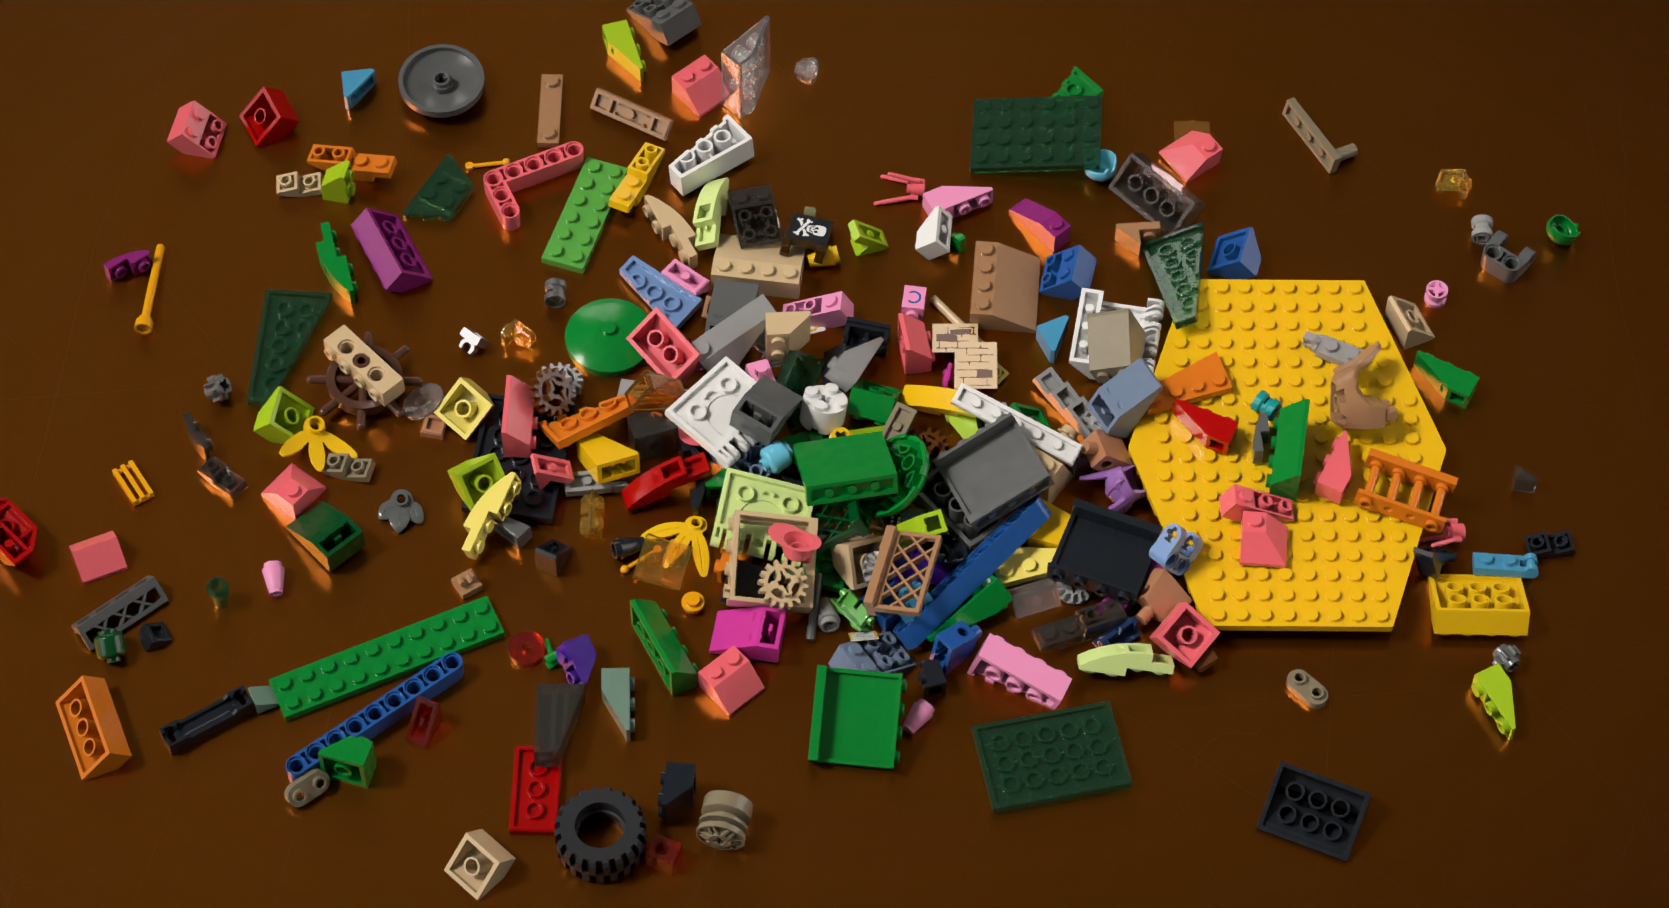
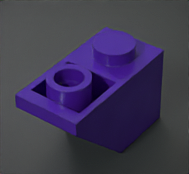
(577, 659)

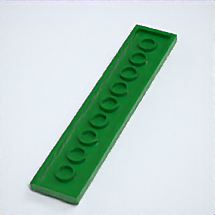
(386, 658)

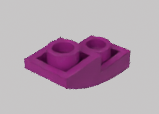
(134, 262)

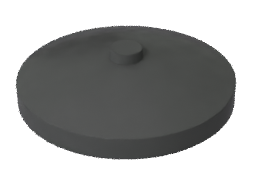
(441, 80)

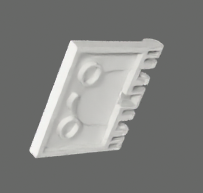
(707, 411)

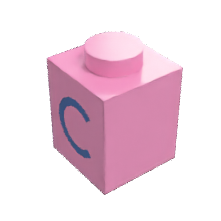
(914, 301)

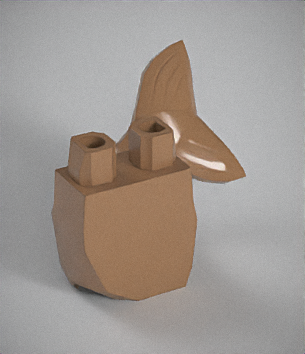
(1347, 402)

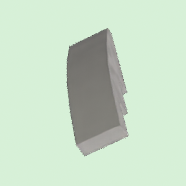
(1067, 402)

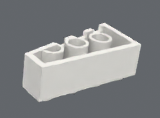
(711, 156)

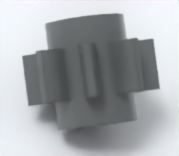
(217, 388)
(1507, 657)

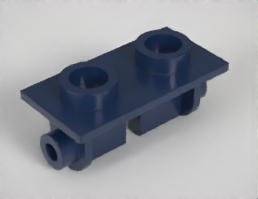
(1121, 633)

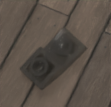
(198, 437)
(222, 478)

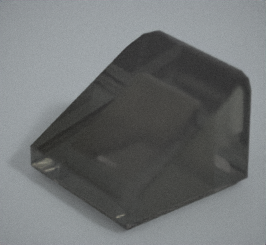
(1523, 480)

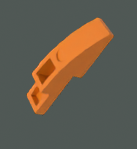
(365, 166)

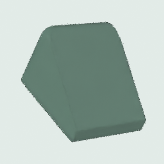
(263, 698)

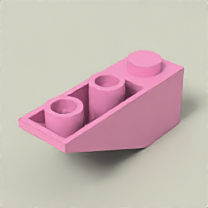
(957, 199)
(825, 310)

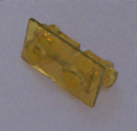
(593, 507)

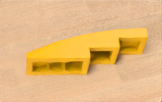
(931, 400)

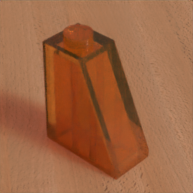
(653, 392)

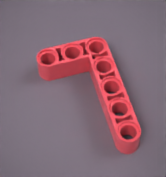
(527, 173)

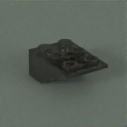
(754, 216)

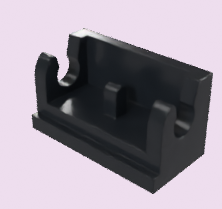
(861, 331)

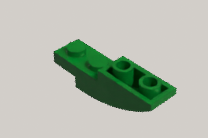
(336, 266)

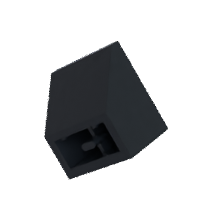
(677, 791)

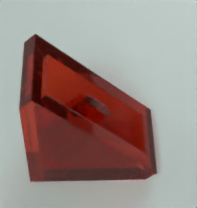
(424, 722)

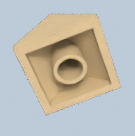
(1407, 322)

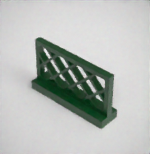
(855, 517)

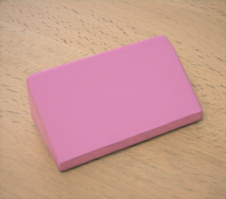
(686, 277)

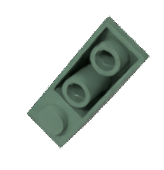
(616, 695)

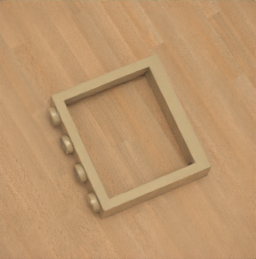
(808, 524)

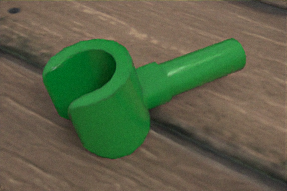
(551, 658)

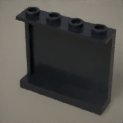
(1104, 552)

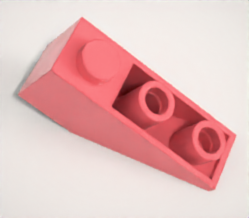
(1336, 475)
(1242, 499)

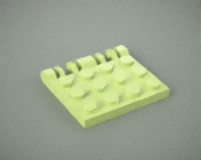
(756, 494)

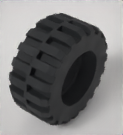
(595, 807)

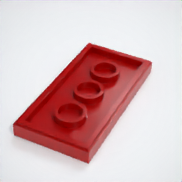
(534, 795)

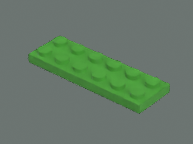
(583, 216)

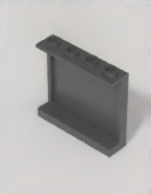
(993, 471)

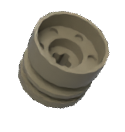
(724, 820)

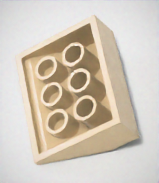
(760, 265)

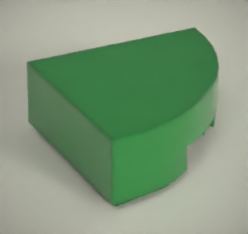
(958, 242)

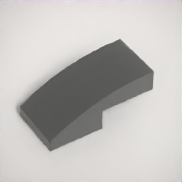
(1260, 437)

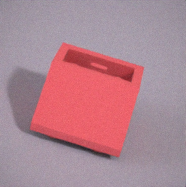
(196, 131)

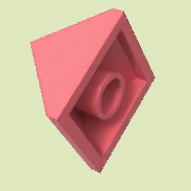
(98, 557)

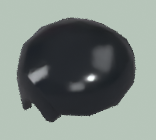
(952, 551)

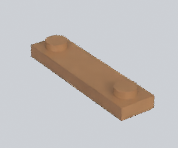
(550, 110)
(631, 114)

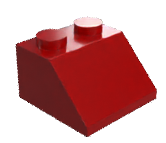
(269, 116)

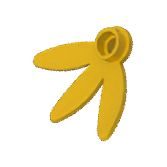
(316, 439)
(687, 534)

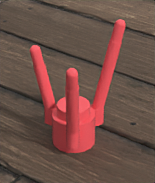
(914, 186)
(1452, 533)

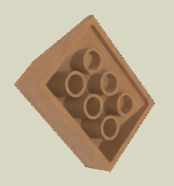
(1004, 288)

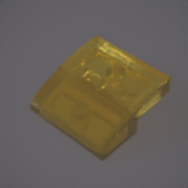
(662, 562)

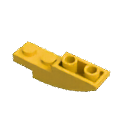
(638, 178)

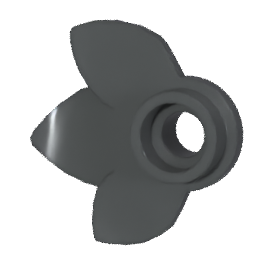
(401, 513)

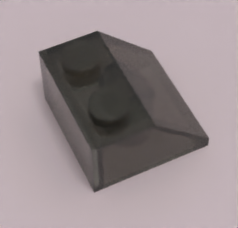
(652, 435)

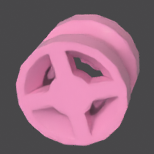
(1440, 290)

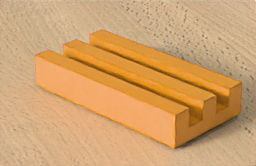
(125, 470)

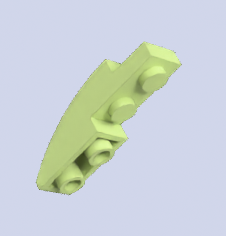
(708, 213)
(1116, 658)

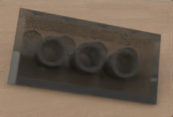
(1156, 194)

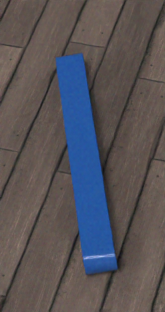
(974, 571)
(382, 709)

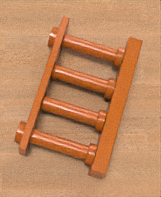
(1410, 472)

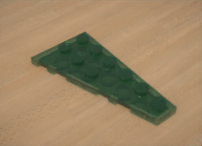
(1177, 271)
(283, 332)

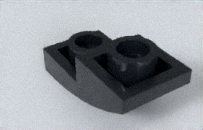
(1551, 545)

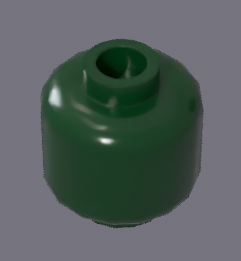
(110, 645)

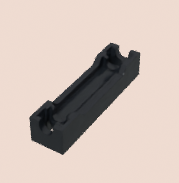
(207, 720)

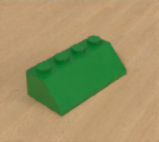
(1288, 450)
(663, 646)

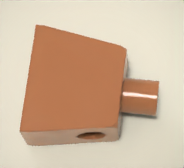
(1105, 451)
(1159, 596)

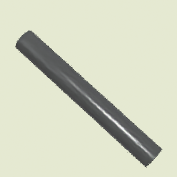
(813, 615)

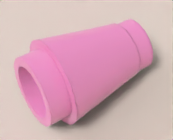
(274, 577)
(918, 716)

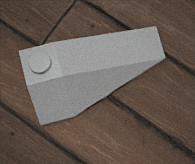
(734, 334)

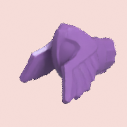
(1119, 487)

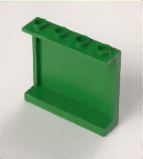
(845, 468)
(856, 717)

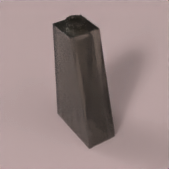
(556, 717)

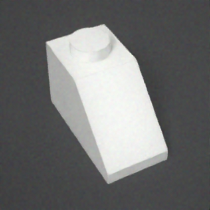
(935, 234)

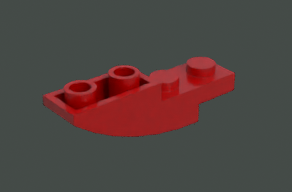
(664, 477)

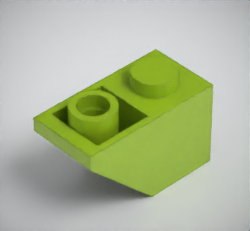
(338, 183)
(926, 523)

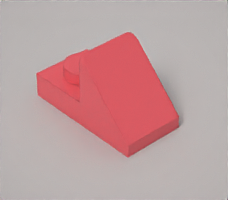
(551, 469)

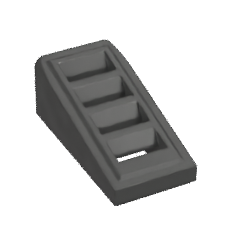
(513, 531)

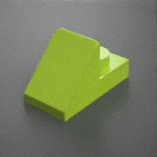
(866, 238)

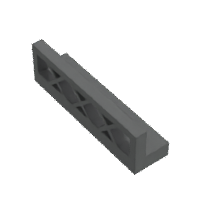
(117, 603)

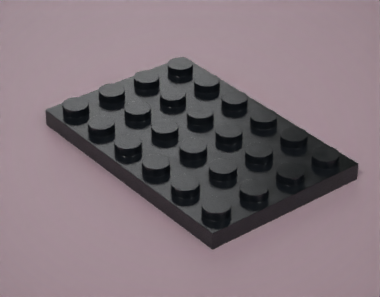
(531, 502)

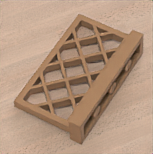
(883, 572)

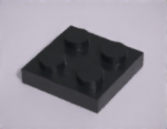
(747, 581)

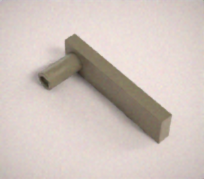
(1315, 139)
(900, 421)

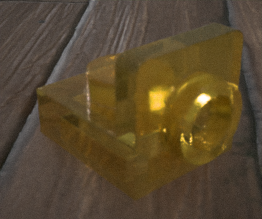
(1454, 181)
(520, 333)

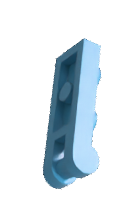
(1505, 565)

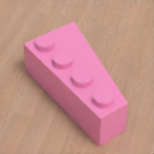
(1019, 672)

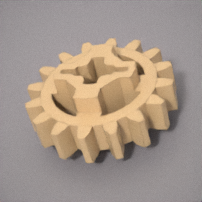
(784, 593)

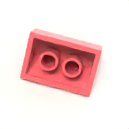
(664, 346)
(518, 419)

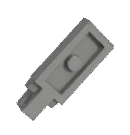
(1330, 348)

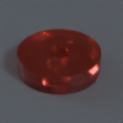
(524, 640)

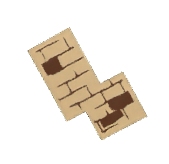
(973, 359)

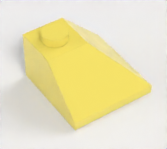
(464, 407)

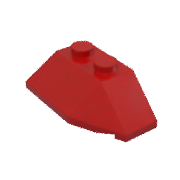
(17, 534)

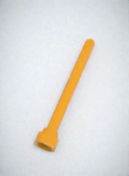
(144, 322)

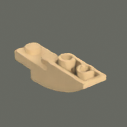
(673, 227)

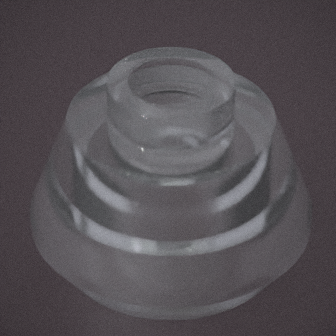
(807, 70)

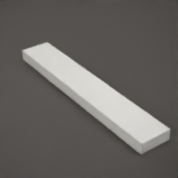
(1038, 434)

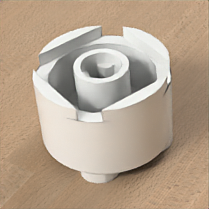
(823, 408)

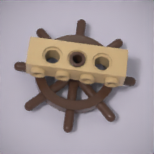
(371, 372)

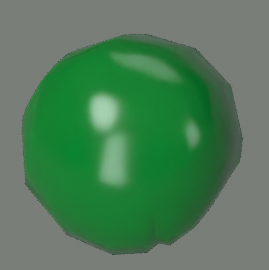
(1562, 230)

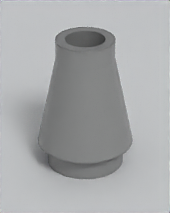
(827, 616)

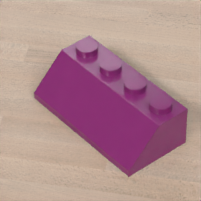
(390, 250)

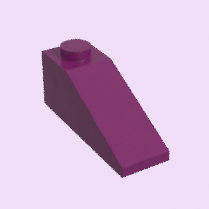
(1043, 223)

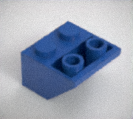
(1068, 273)

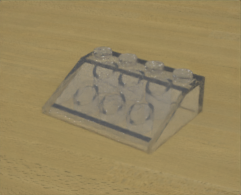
(746, 69)

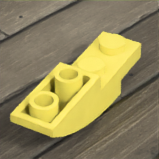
(492, 506)

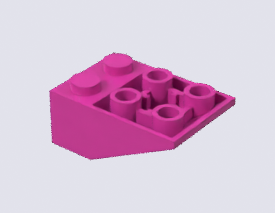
(752, 630)

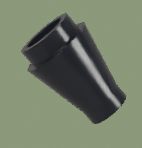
(625, 547)

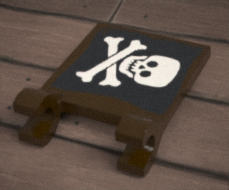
(807, 233)

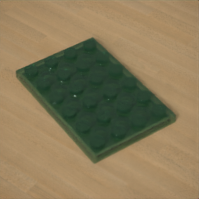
(1036, 134)
(1051, 756)

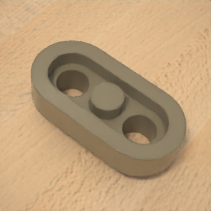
(1305, 689)
(307, 785)

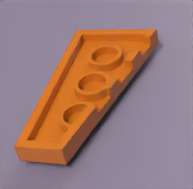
(1194, 383)
(588, 420)

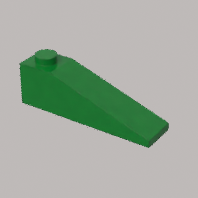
(982, 603)

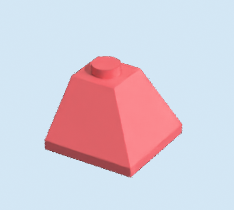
(1192, 154)
(293, 491)
(1262, 540)

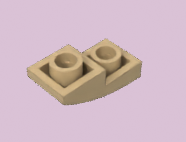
(299, 186)

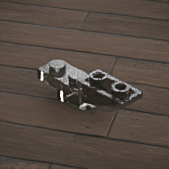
(1078, 628)

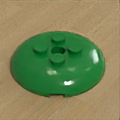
(912, 468)

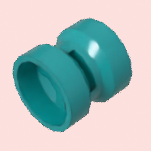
(1265, 403)

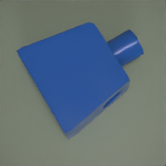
(955, 645)

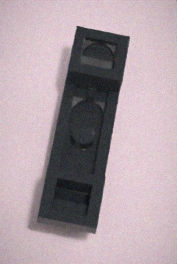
(697, 495)

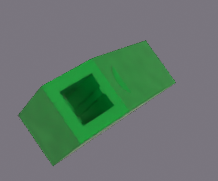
(1449, 381)

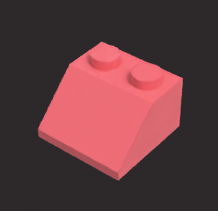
(699, 86)
(914, 345)
(1184, 634)
(730, 681)

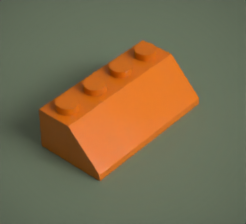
(93, 727)

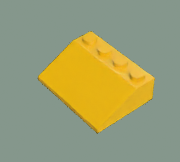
(1478, 605)

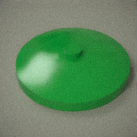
(599, 334)

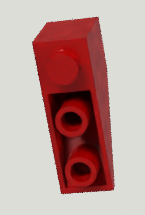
(1208, 427)

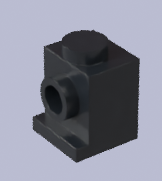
(931, 678)

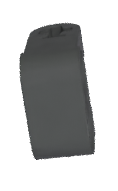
(1503, 263)

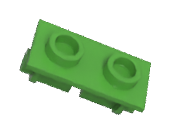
(846, 606)

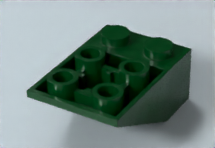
(328, 534)

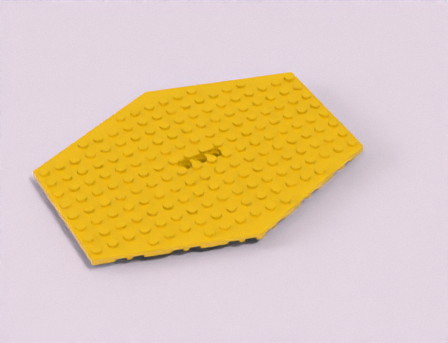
(1341, 559)

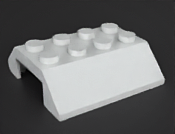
(1092, 302)

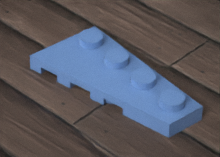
(660, 291)

